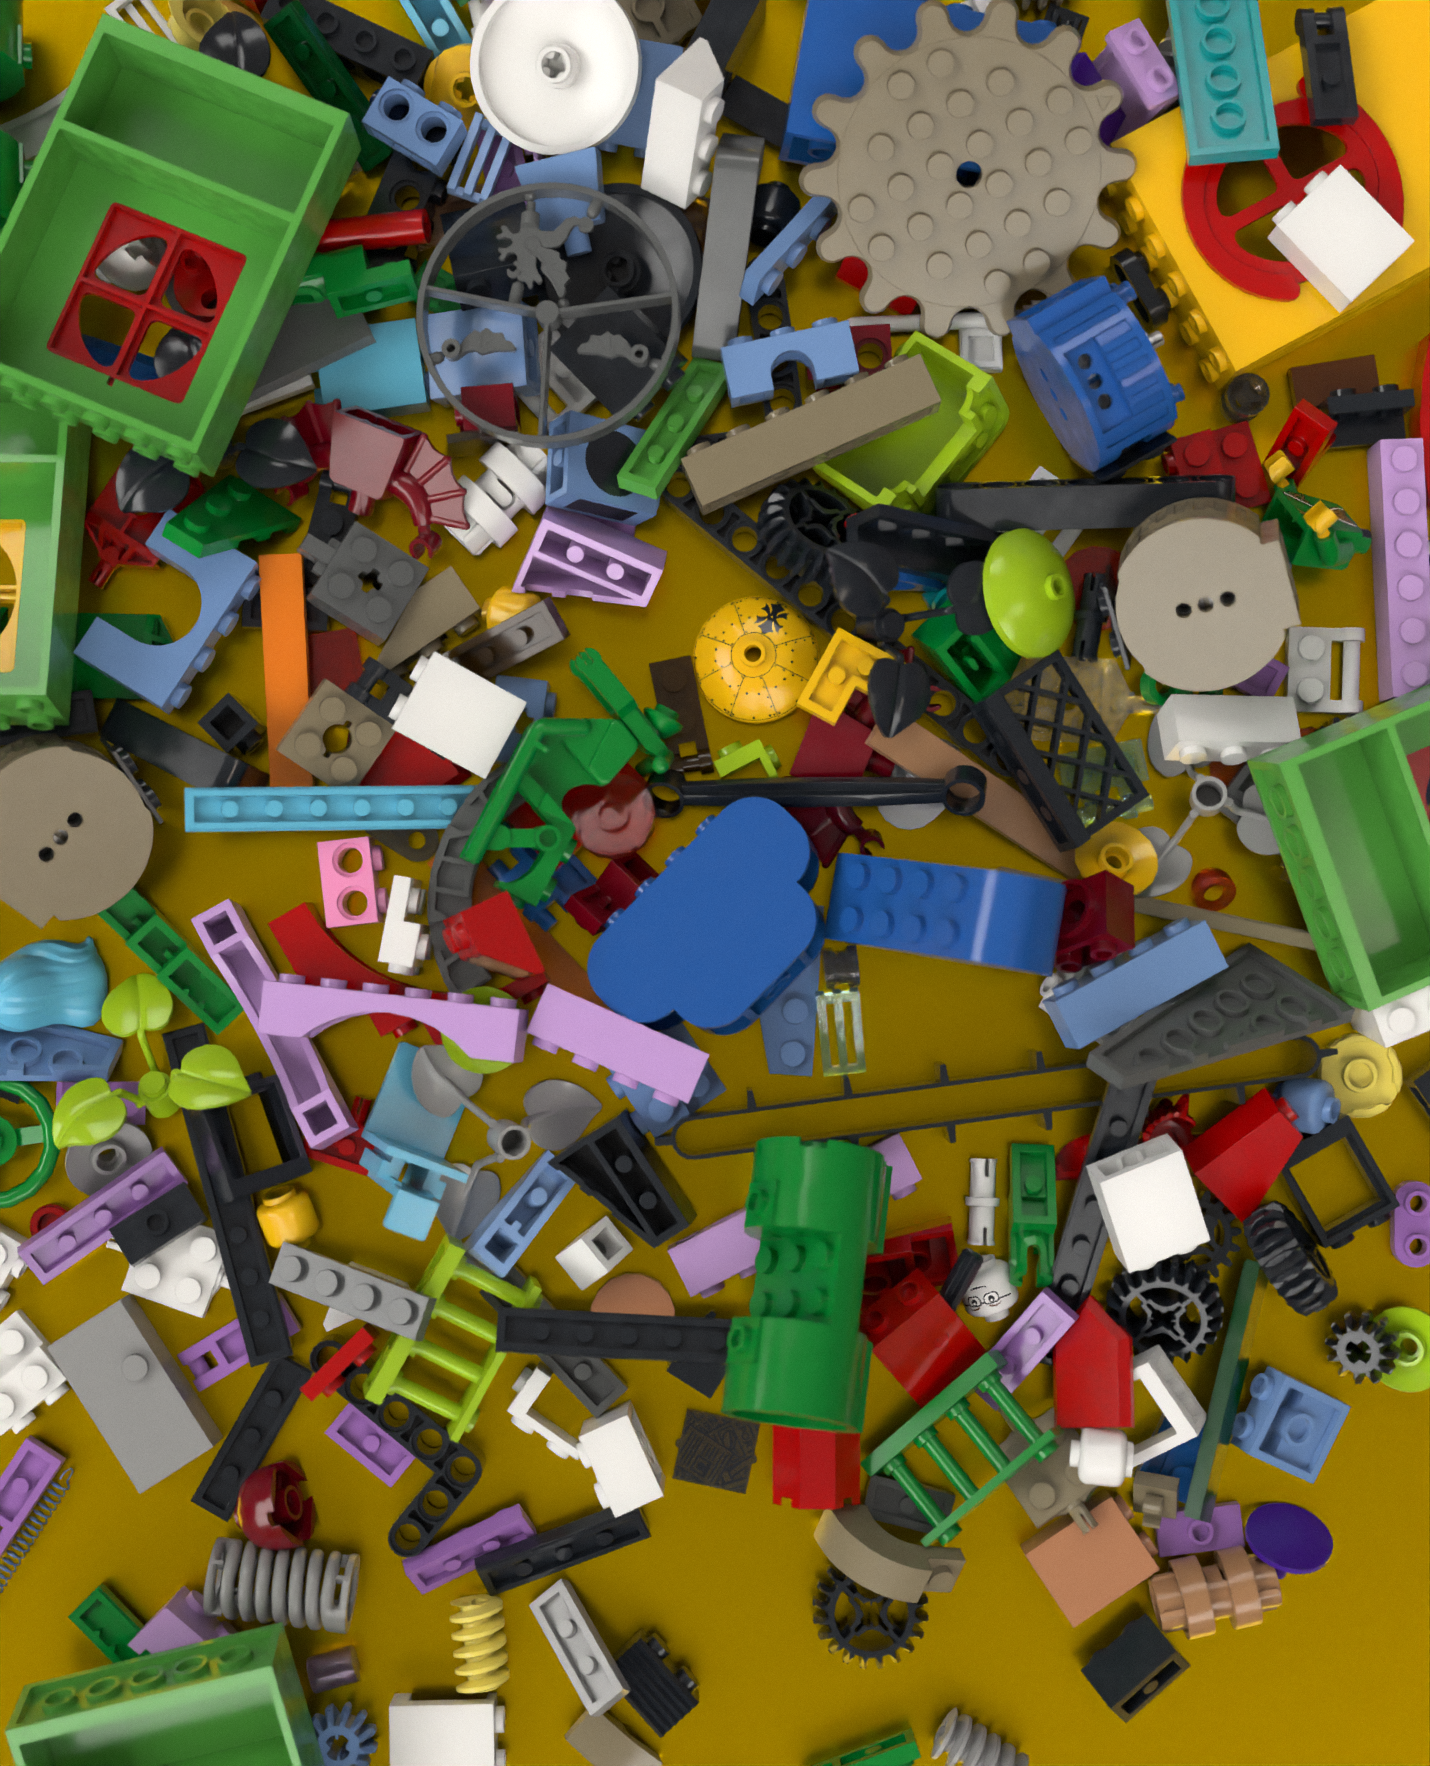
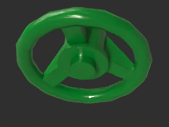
(15, 1136)

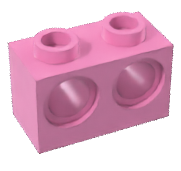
(339, 884)

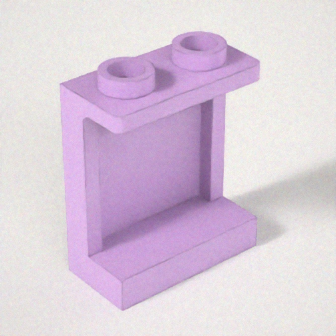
(1140, 71)

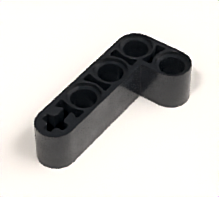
(177, 750)

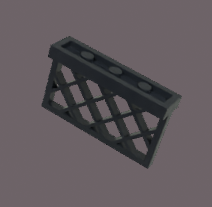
(1027, 763)

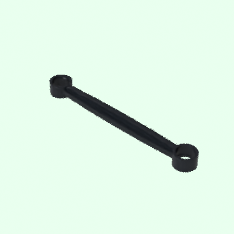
(822, 791)

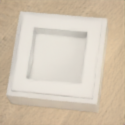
(981, 349)

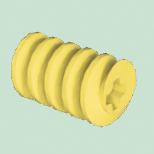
(481, 1643)

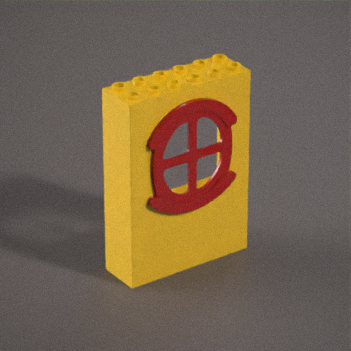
(1257, 309)

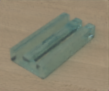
(837, 997)

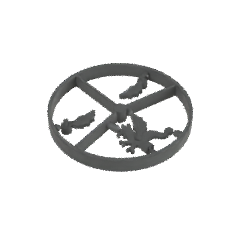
(528, 247)

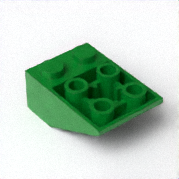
(968, 662)

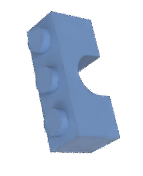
(824, 349)

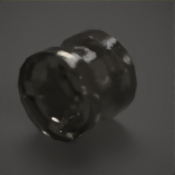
(840, 967)

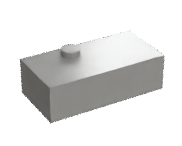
(135, 1393)

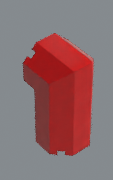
(815, 1468)

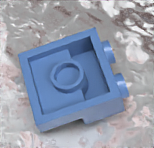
(656, 1116)
(1289, 1424)

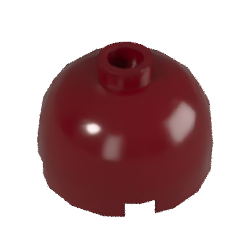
(273, 1507)

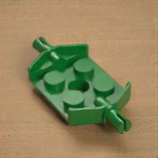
(145, 628)

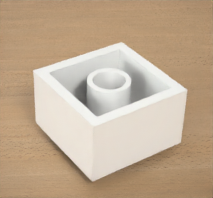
(621, 1459)

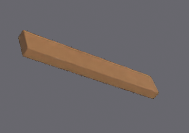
(1004, 807)

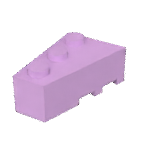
(589, 560)

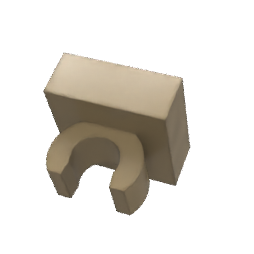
(1155, 1497)

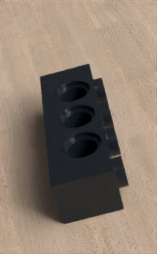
(362, 45)
(404, 181)

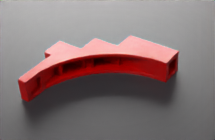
(319, 954)

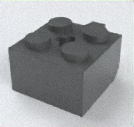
(339, 586)

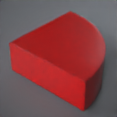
(1070, 1157)

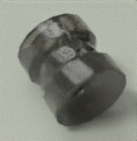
(1250, 392)

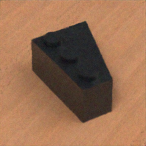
(628, 1179)

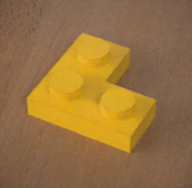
(838, 674)

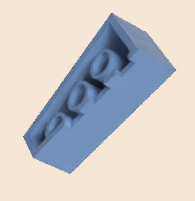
(1134, 982)

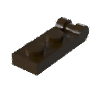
(677, 689)

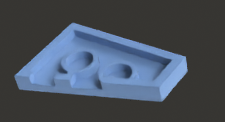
(57, 1054)

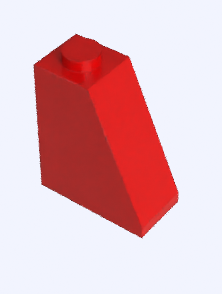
(1245, 1151)

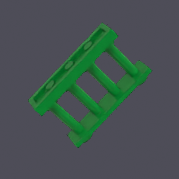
(921, 1431)

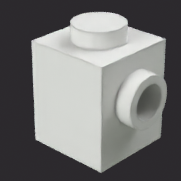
(594, 1253)

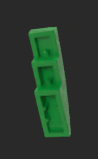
(173, 960)

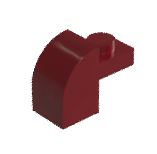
(610, 892)

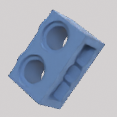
(410, 132)

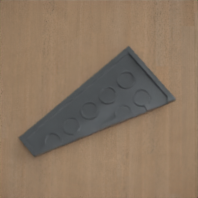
(1222, 1017)

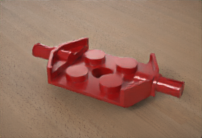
(123, 536)

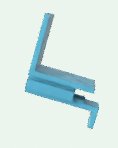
(409, 1135)

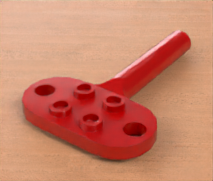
(196, 285)

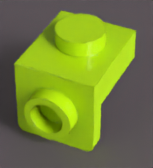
(737, 757)

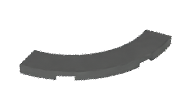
(453, 885)

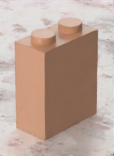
(1095, 1567)

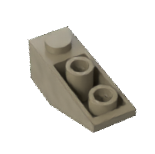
(430, 618)

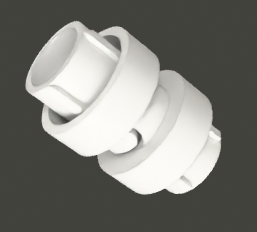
(511, 482)

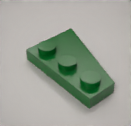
(225, 517)

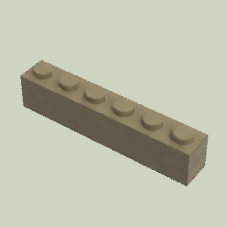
(811, 433)

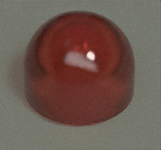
(1208, 878)

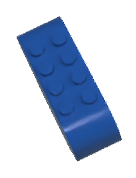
(946, 912)
(716, 927)

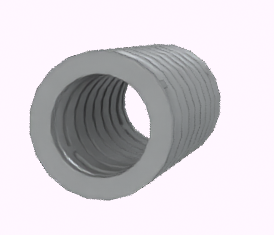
(250, 1605)

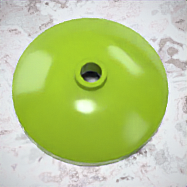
(1028, 593)

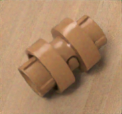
(1196, 1596)

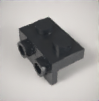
(1368, 416)

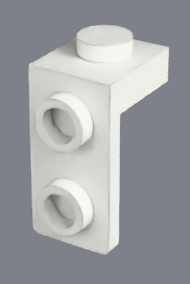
(528, 1388)

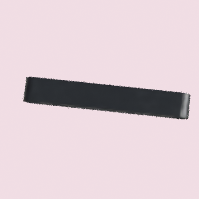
(1072, 502)

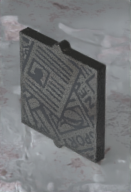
(471, 443)
(716, 1450)

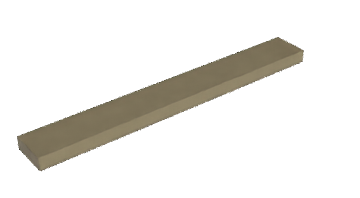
(1215, 920)

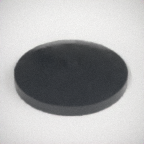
(628, 260)

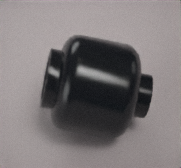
(772, 211)

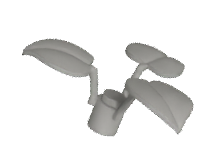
(1206, 800)
(555, 1118)

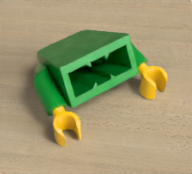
(1313, 529)

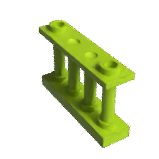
(386, 1375)

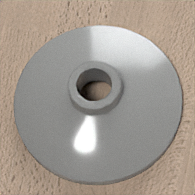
(92, 1171)

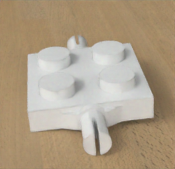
(180, 1274)

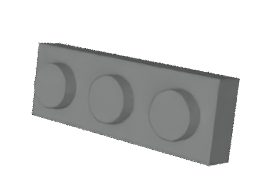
(579, 1648)

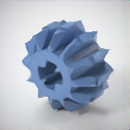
(350, 1726)

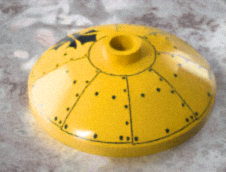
(762, 688)

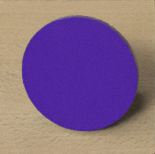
(1288, 1538)

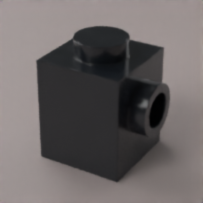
(233, 726)

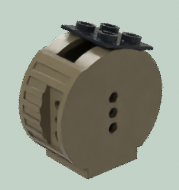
(71, 827)

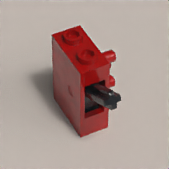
(919, 1331)

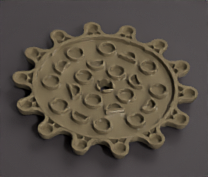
(956, 102)

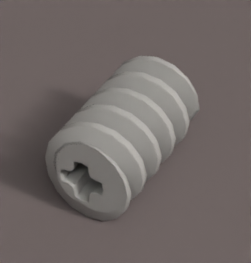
(972, 1744)

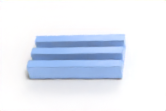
(453, 187)

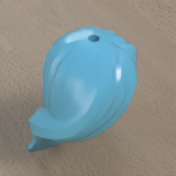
(52, 985)

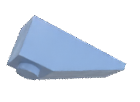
(517, 1218)

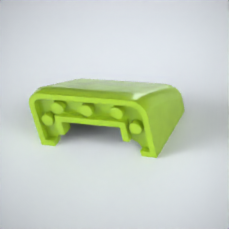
(932, 451)

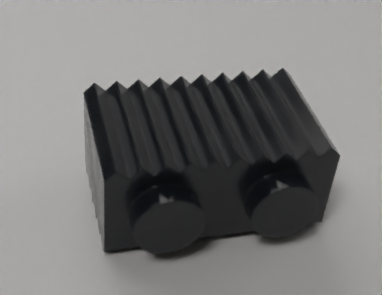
(659, 1688)

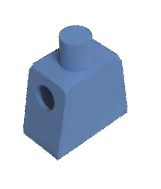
(577, 168)

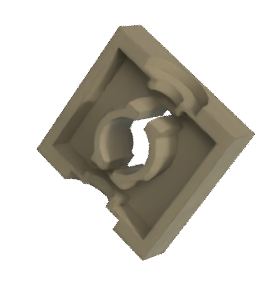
(325, 708)

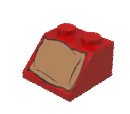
(493, 938)

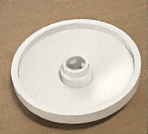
(556, 71)

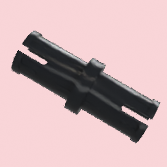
(1089, 621)

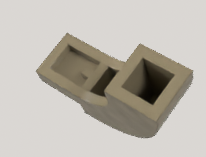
(882, 1561)

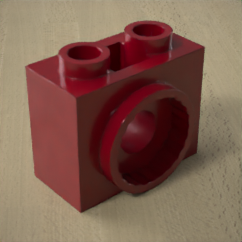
(1095, 921)

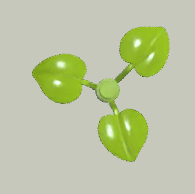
(206, 1079)

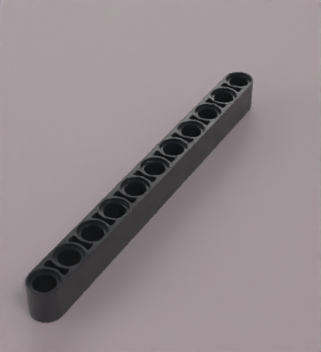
(820, 615)

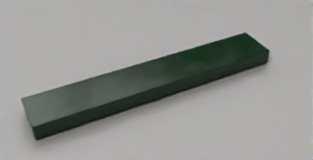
(1226, 1392)

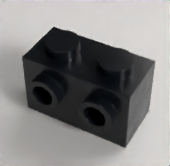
(1135, 1667)

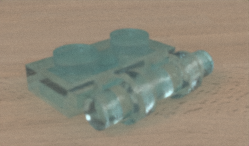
(1092, 780)

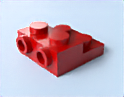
(1224, 452)

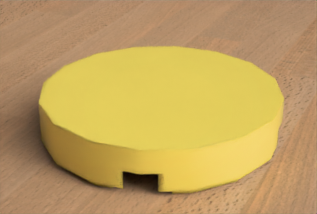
(1362, 1075)

